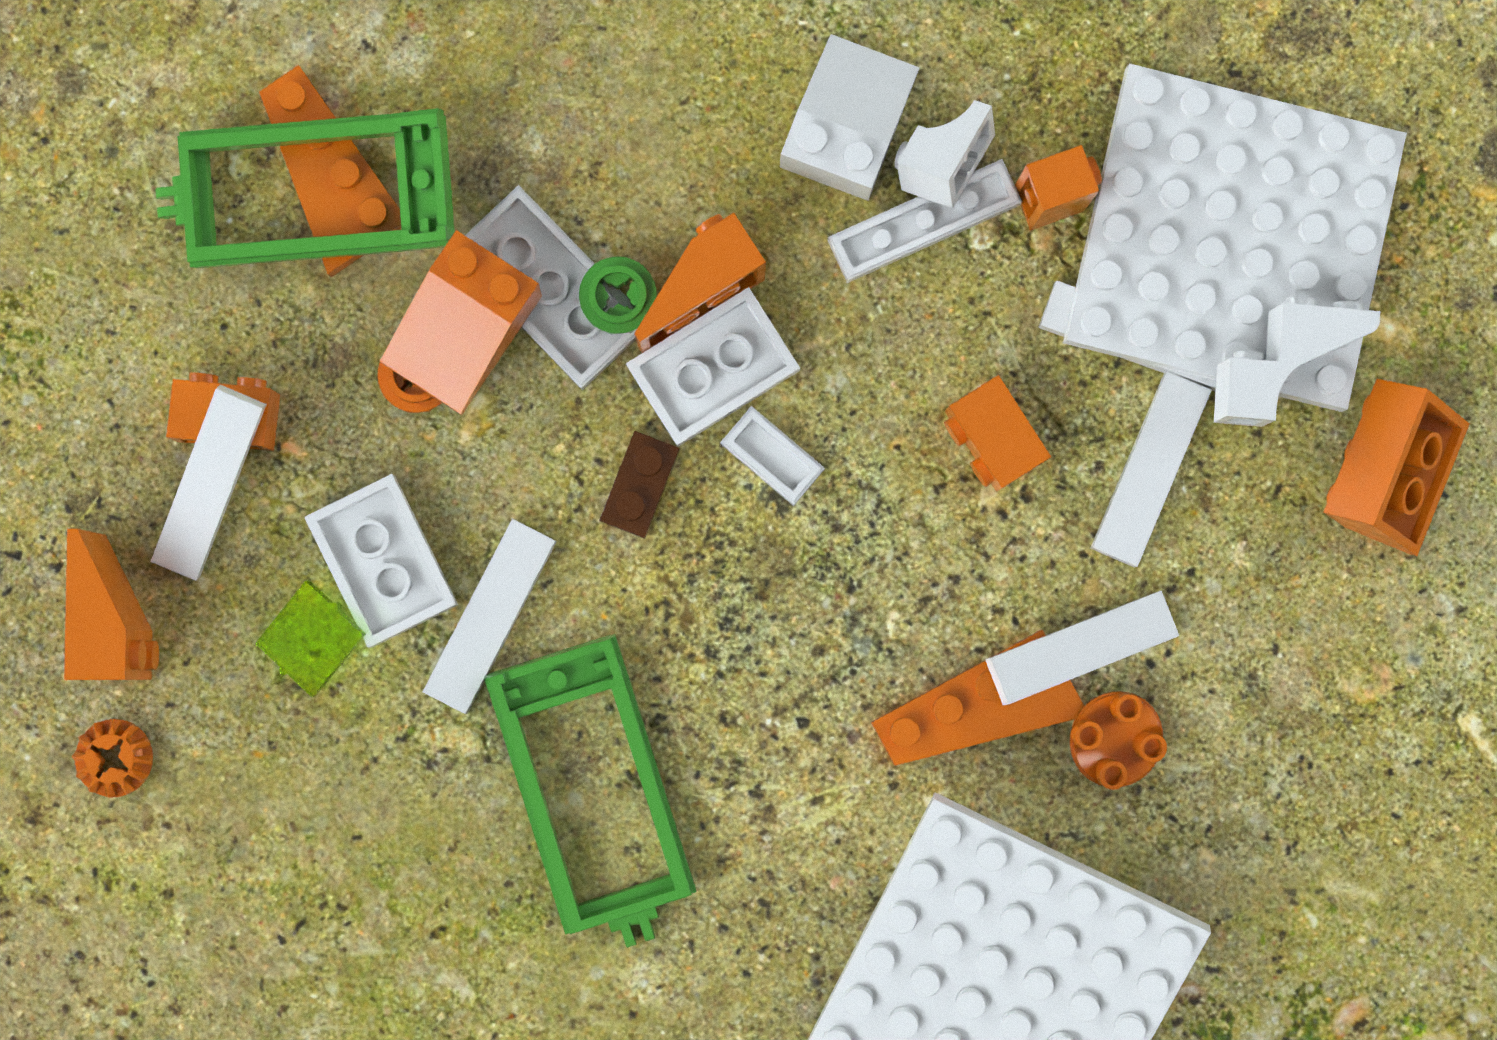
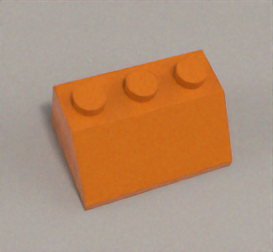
(1396, 465)

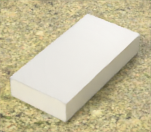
(772, 455)

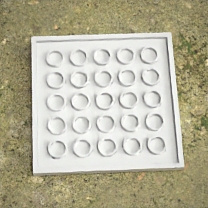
(1220, 215)
(1007, 944)

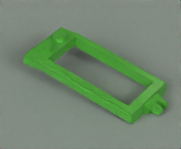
(421, 176)
(555, 681)

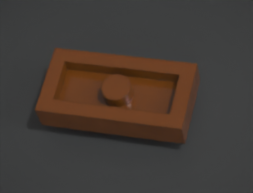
(639, 484)

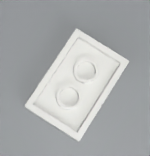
(713, 366)
(381, 560)

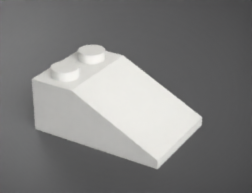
(848, 117)

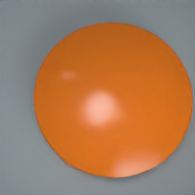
(1117, 739)

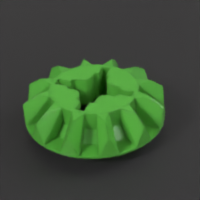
(616, 273)

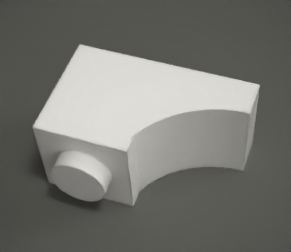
(944, 157)

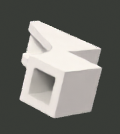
(1295, 335)

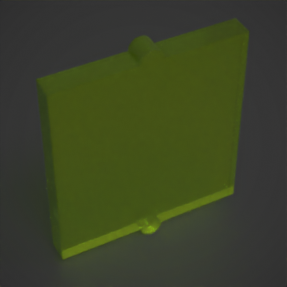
(310, 638)

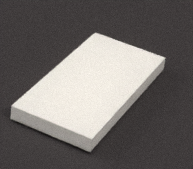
(540, 249)

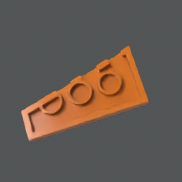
(330, 178)
(970, 713)

